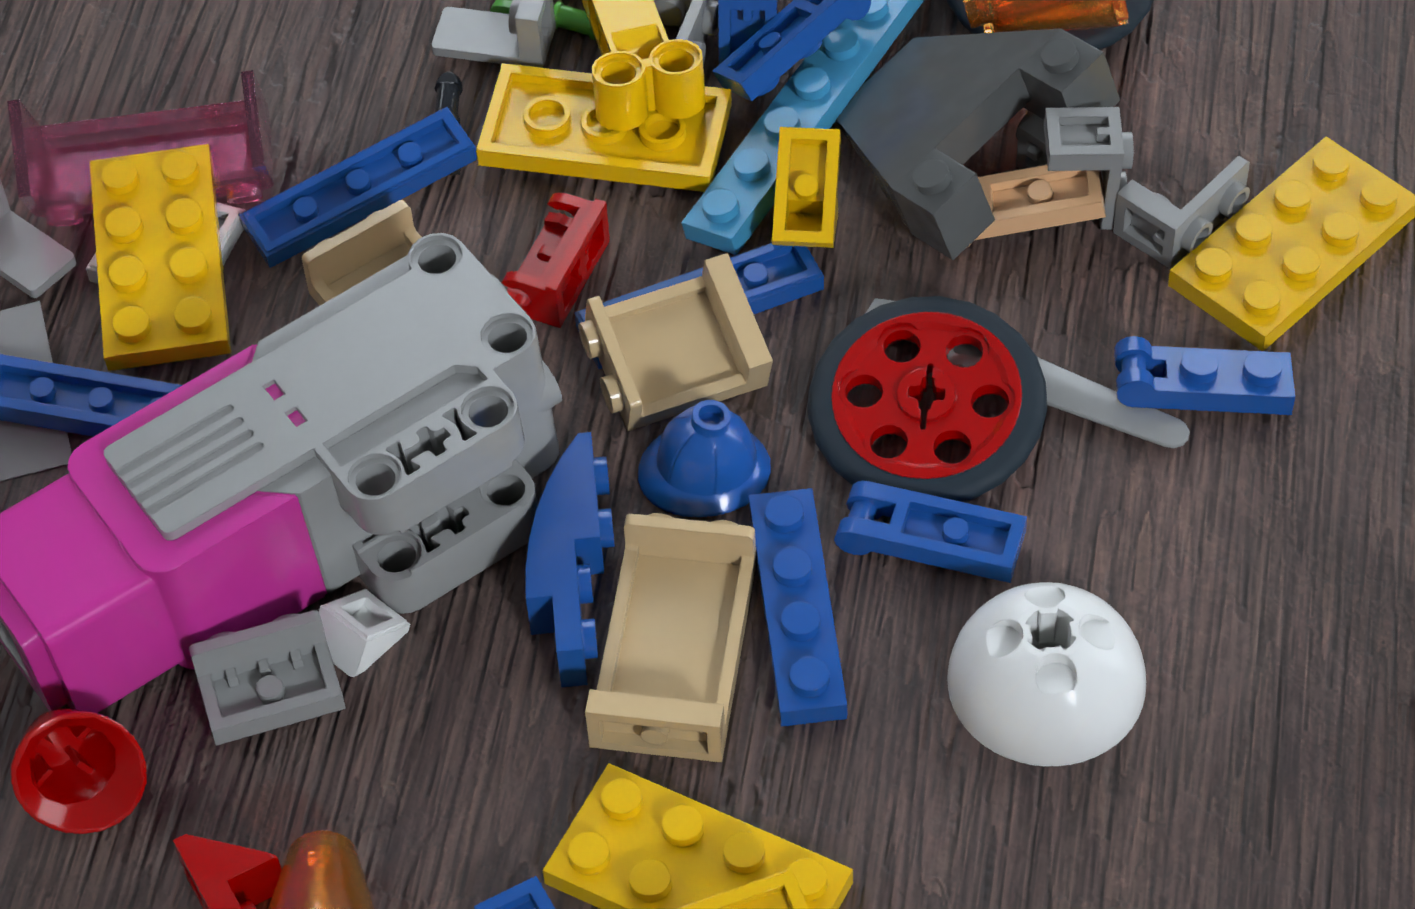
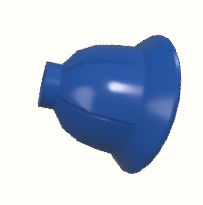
(704, 463)

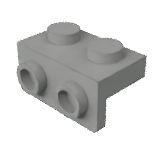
(266, 676)

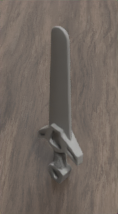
(1086, 399)

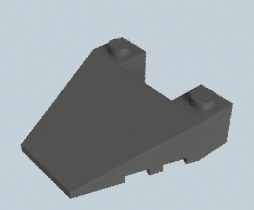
(945, 102)

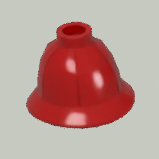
(78, 771)

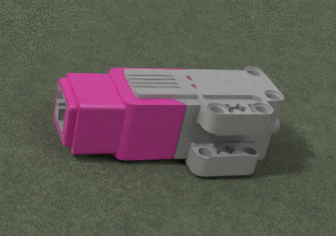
(329, 452)

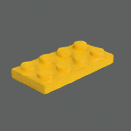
(549, 125)
(1293, 243)
(159, 258)
(664, 851)

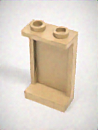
(674, 638)

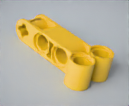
(641, 66)

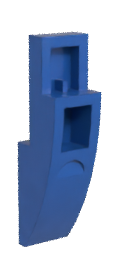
(565, 553)

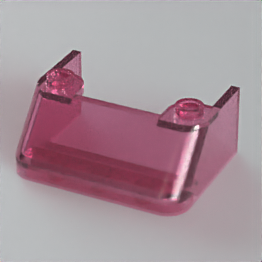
(56, 158)

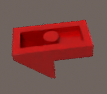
(227, 873)

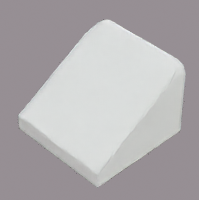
(360, 630)

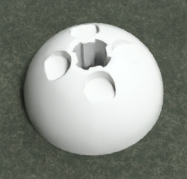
(1047, 675)

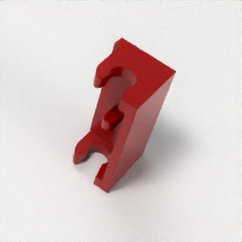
(560, 259)

